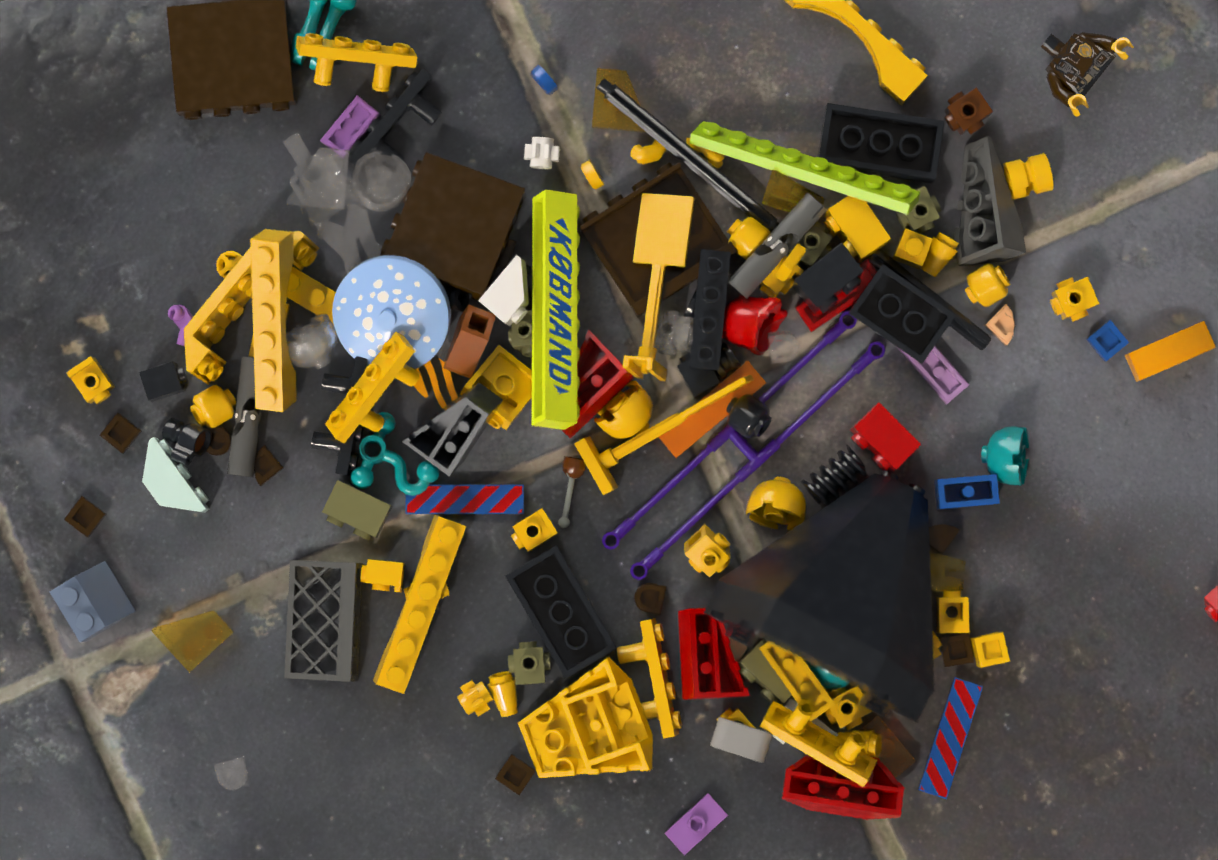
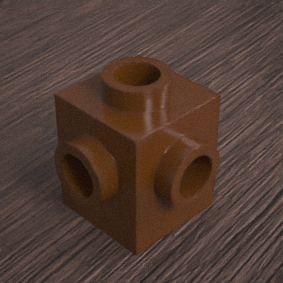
(974, 104)

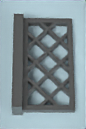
(349, 621)

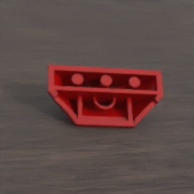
(827, 791)

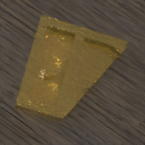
(604, 112)
(785, 193)
(194, 637)

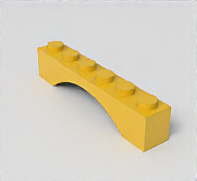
(895, 71)
(270, 279)
(417, 613)

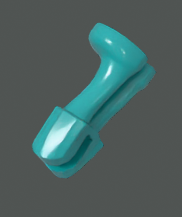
(336, 10)

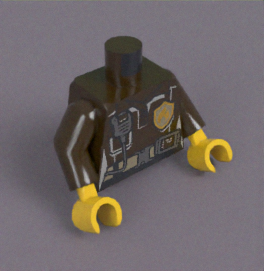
(1080, 65)

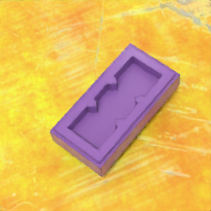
(350, 125)
(696, 824)

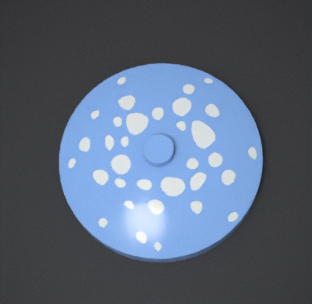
(389, 297)

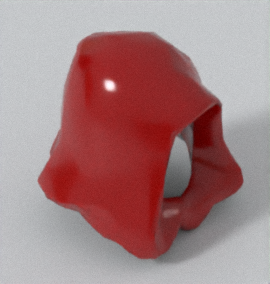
(750, 321)

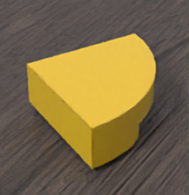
(790, 262)

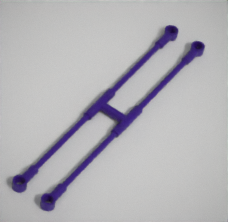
(755, 458)

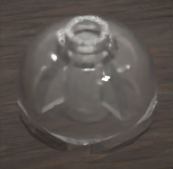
(380, 181)
(312, 343)

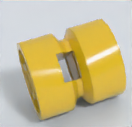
(1028, 176)

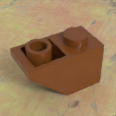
(469, 341)

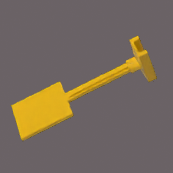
(663, 242)
(600, 463)

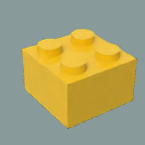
(856, 227)

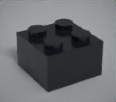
(828, 278)

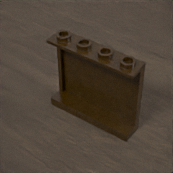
(230, 57)
(455, 223)
(615, 231)

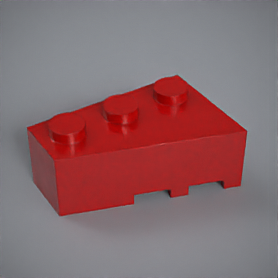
(600, 380)
(707, 659)

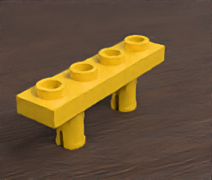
(344, 49)
(378, 375)
(658, 662)
(818, 743)

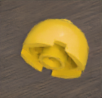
(626, 413)
(776, 503)

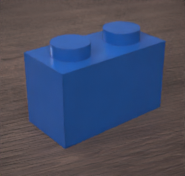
(966, 491)

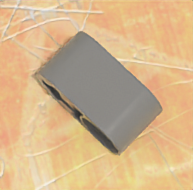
(741, 739)

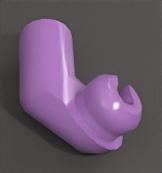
(181, 317)

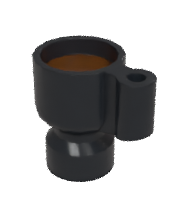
(190, 440)

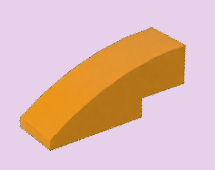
(1170, 351)

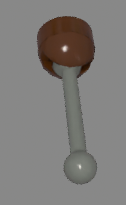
(574, 469)

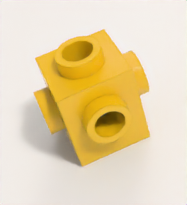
(1084, 298)
(708, 551)
(852, 717)

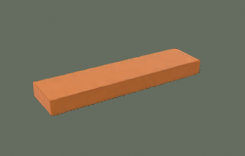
(700, 423)

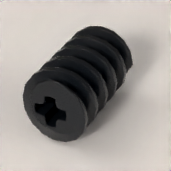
(835, 477)

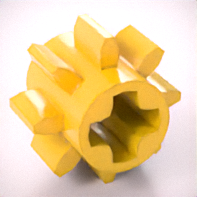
(475, 698)

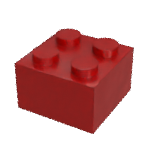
(884, 438)

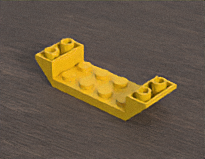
(227, 305)

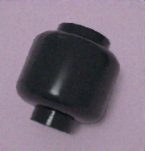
(748, 416)

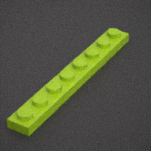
(805, 167)

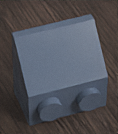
(92, 601)

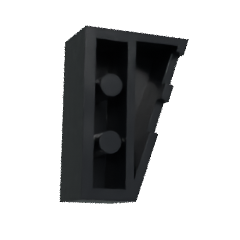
(454, 430)

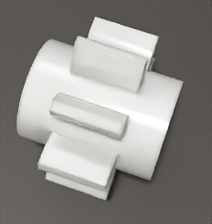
(541, 153)

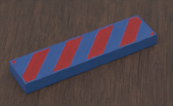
(467, 500)
(950, 738)

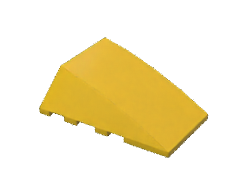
(590, 727)

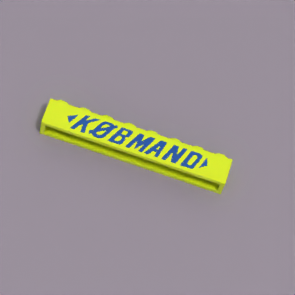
(555, 309)

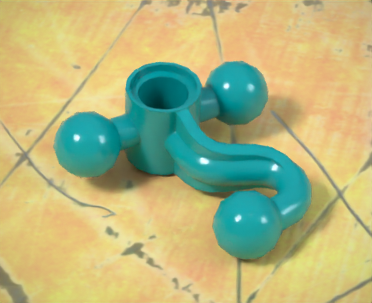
(363, 477)

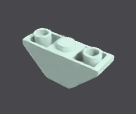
(170, 481)

